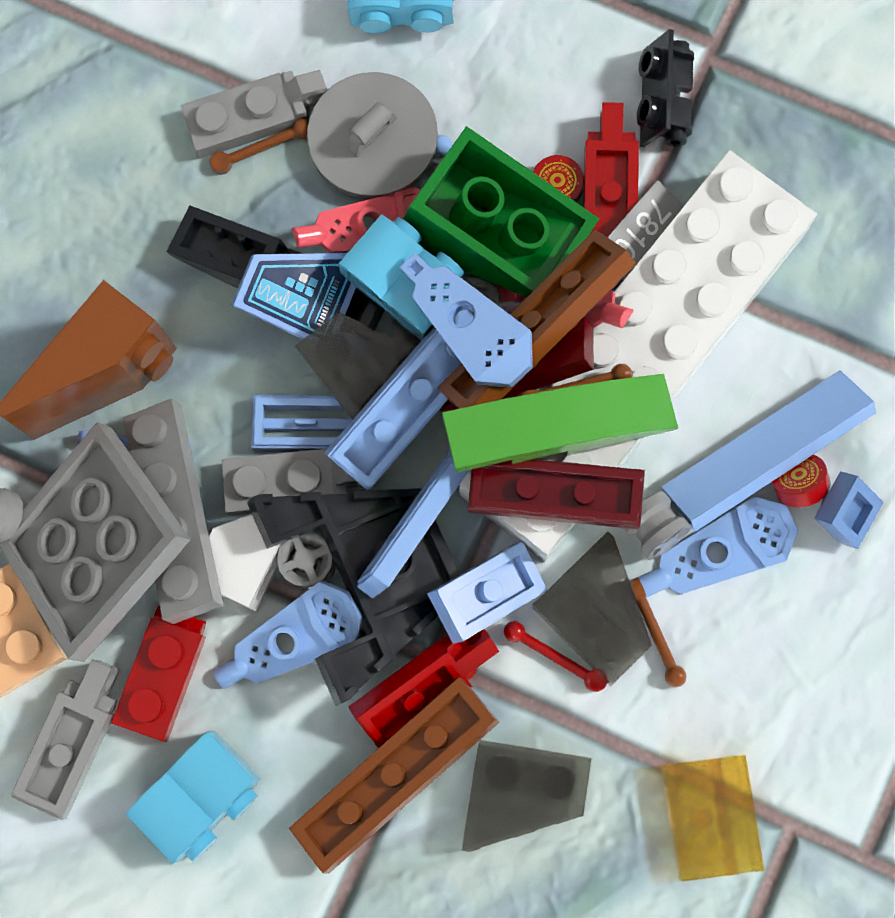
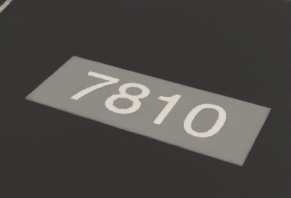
(646, 222)

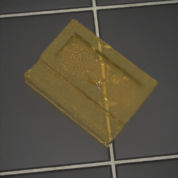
(712, 818)

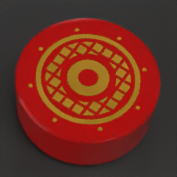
(562, 174)
(804, 483)

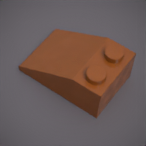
(92, 362)

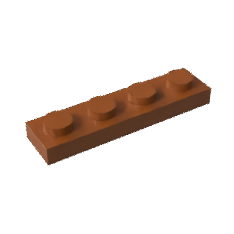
(552, 310)
(393, 775)

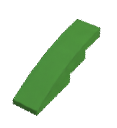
(559, 421)

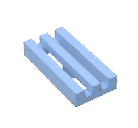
(293, 402)

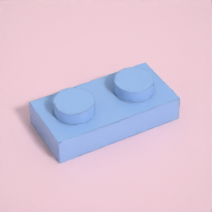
(487, 592)

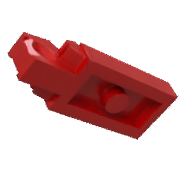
(610, 170)
(160, 676)
(418, 683)

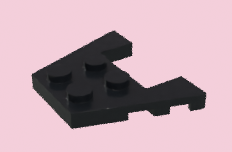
(354, 532)

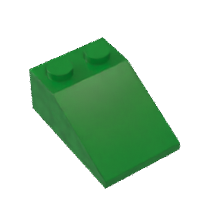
(496, 216)

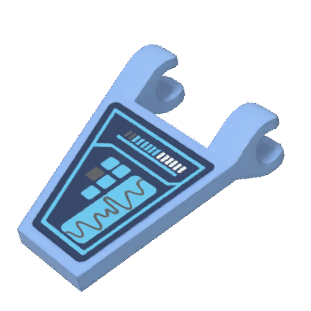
(294, 290)

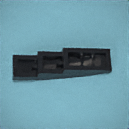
(225, 248)

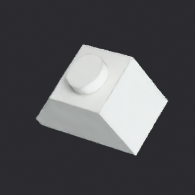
(243, 562)

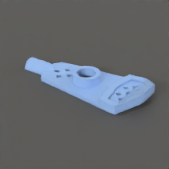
(482, 335)
(740, 541)
(307, 626)

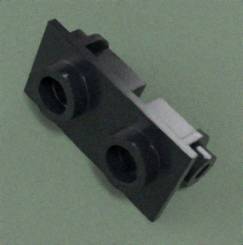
(664, 69)

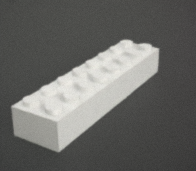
(683, 301)

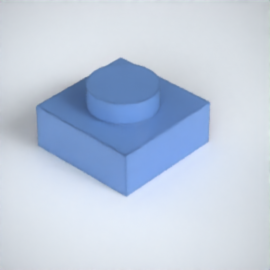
(848, 510)

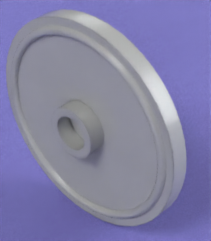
(372, 135)

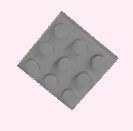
(93, 542)

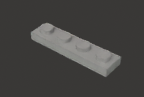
(163, 453)

